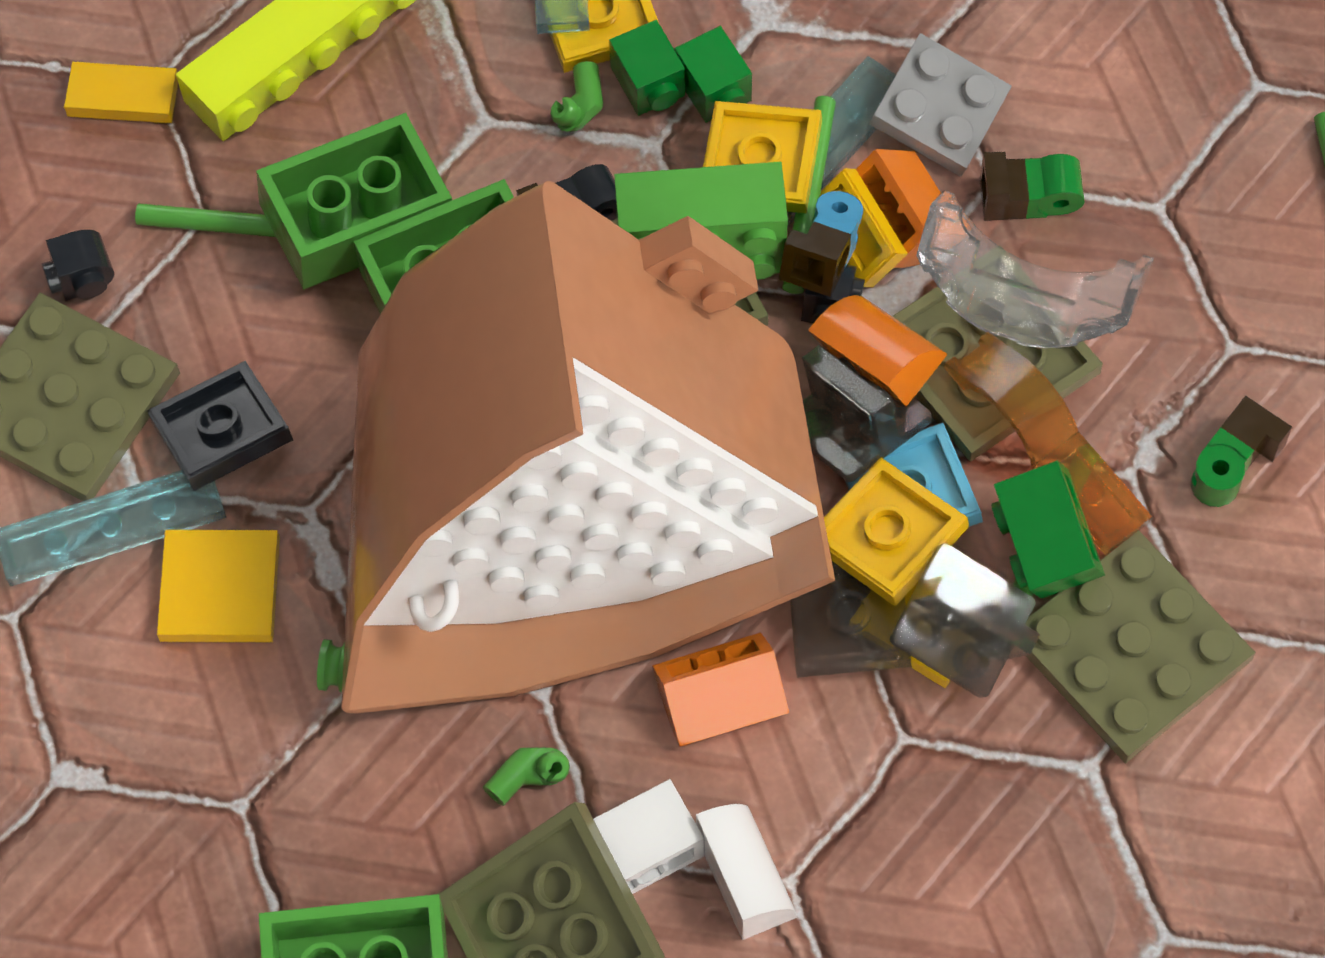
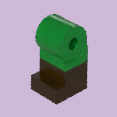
(1030, 186)
(1234, 448)

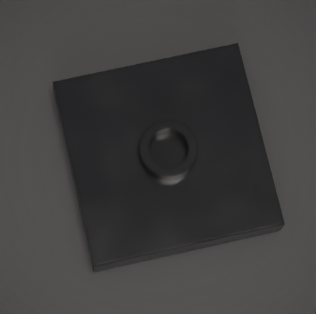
(220, 425)

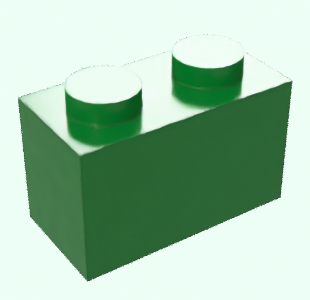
(1047, 530)

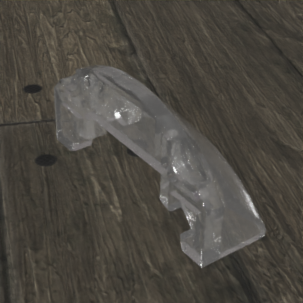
(1018, 297)

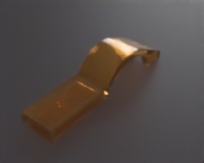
(1051, 435)

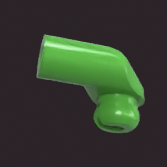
(586, 101)
(527, 767)

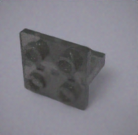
(853, 419)
(965, 621)

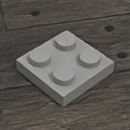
(940, 104)

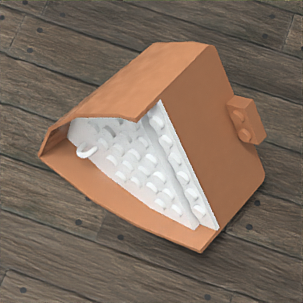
(568, 459)

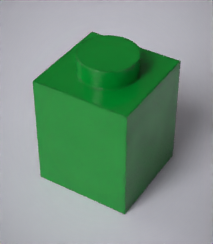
(647, 68)
(714, 72)

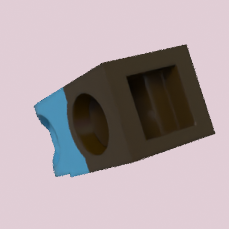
(823, 253)

